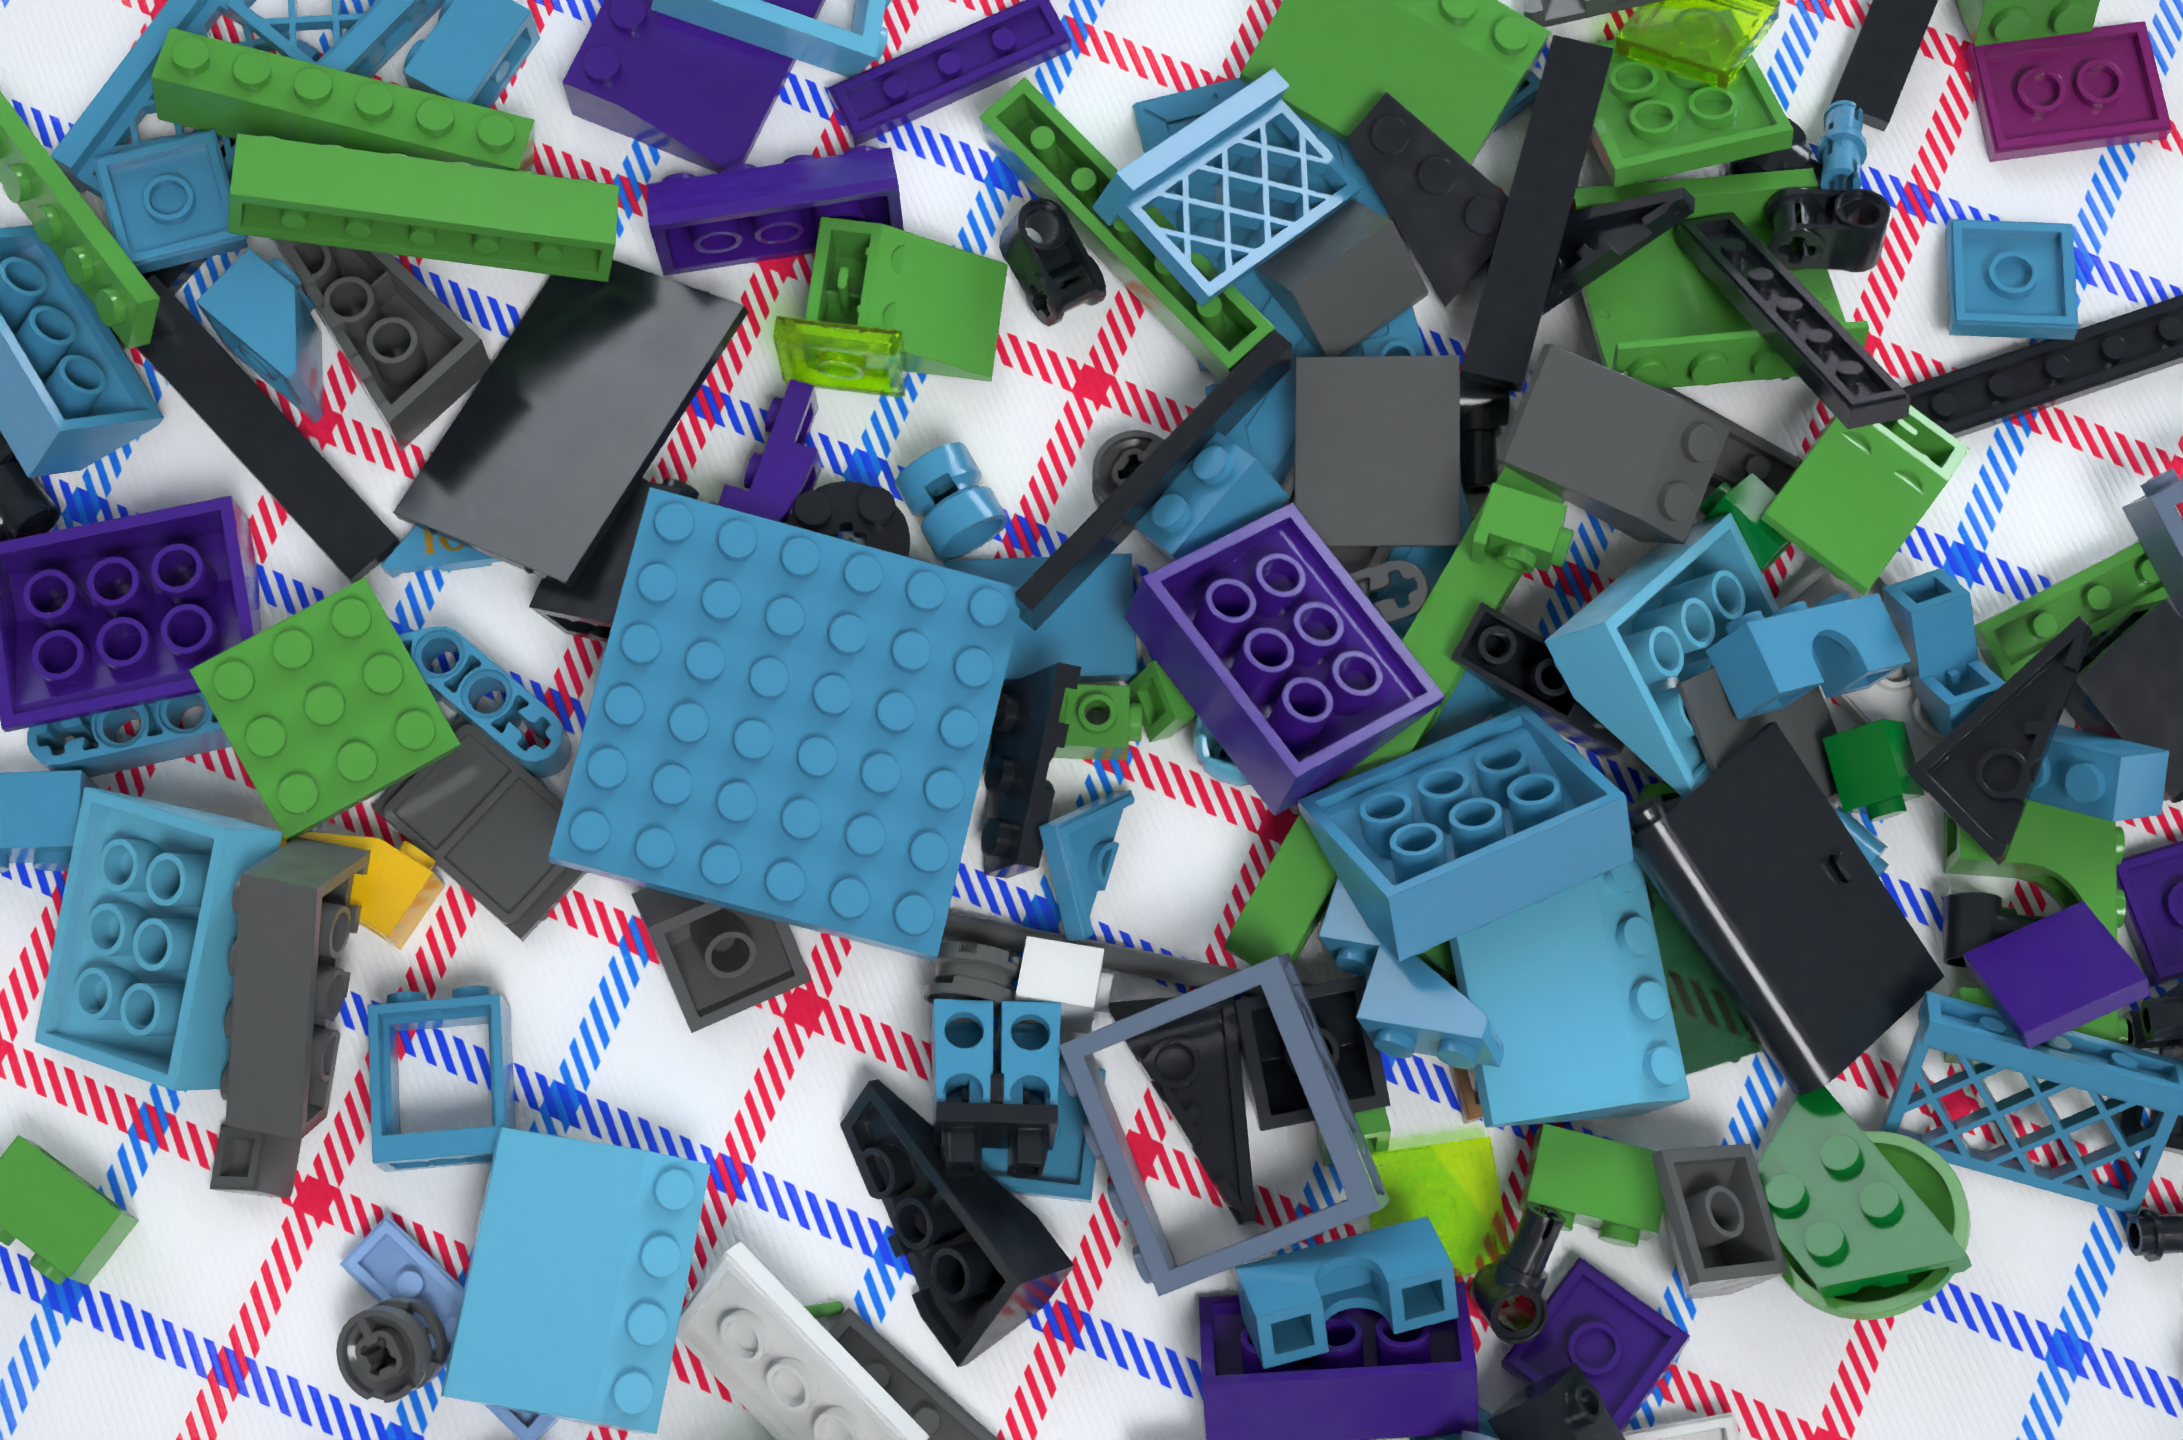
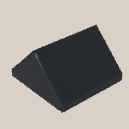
(1268, 1068)

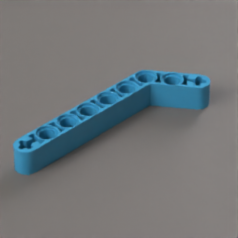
(458, 689)

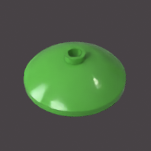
(1943, 1195)

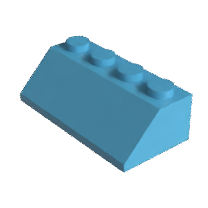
(62, 371)

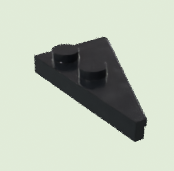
(1609, 234)
(1995, 755)
(1200, 1082)

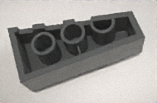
(391, 331)
(288, 985)

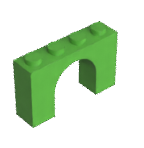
(2067, 858)

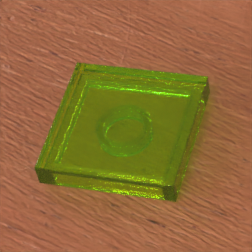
(1698, 36)
(841, 356)
(1456, 1191)

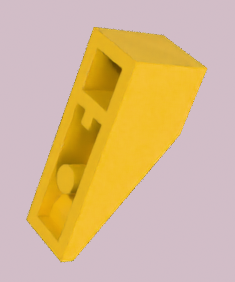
(394, 890)

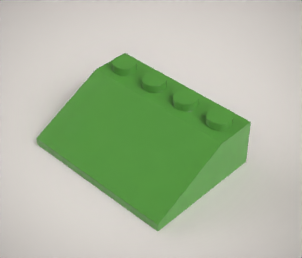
(1438, 58)

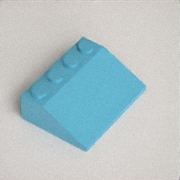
(1653, 633)
(149, 939)
(1577, 1006)
(576, 1280)

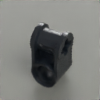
(1832, 230)
(1050, 268)

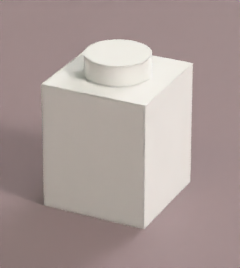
(1067, 976)

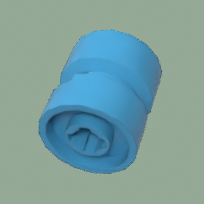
(947, 494)

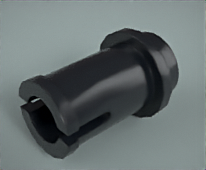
(2155, 1234)

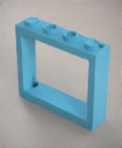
(791, 32)

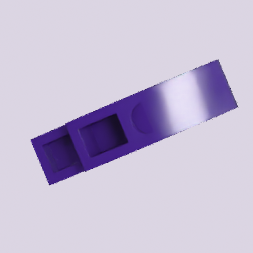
(786, 464)

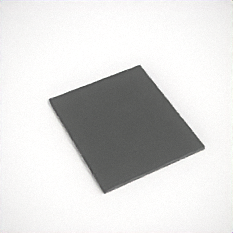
(1379, 449)
(1722, 733)

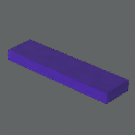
(949, 69)

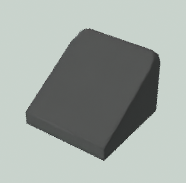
(254, 1163)

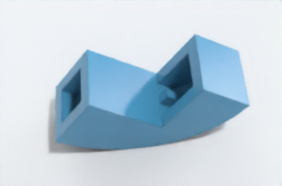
(1940, 638)

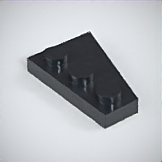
(1432, 194)
(1021, 749)

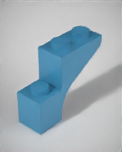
(1406, 1001)

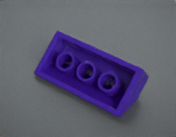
(769, 209)
(1360, 1389)

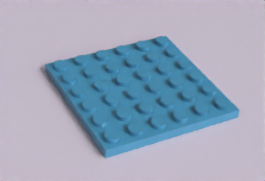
(788, 726)

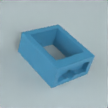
(446, 1147)

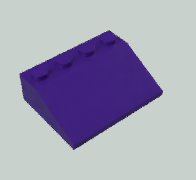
(677, 82)
(122, 610)
(1281, 656)

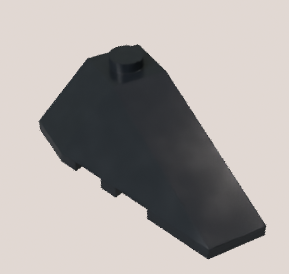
(968, 1240)

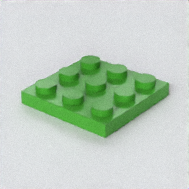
(1671, 124)
(325, 709)

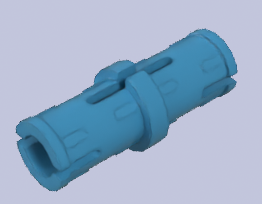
(1842, 147)

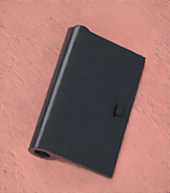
(1784, 909)

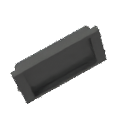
(485, 829)

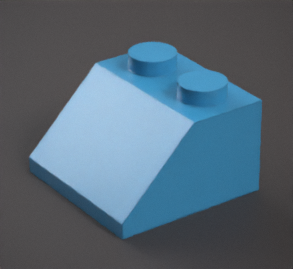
(269, 328)

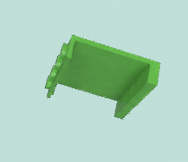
(1666, 318)

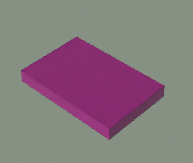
(2068, 92)

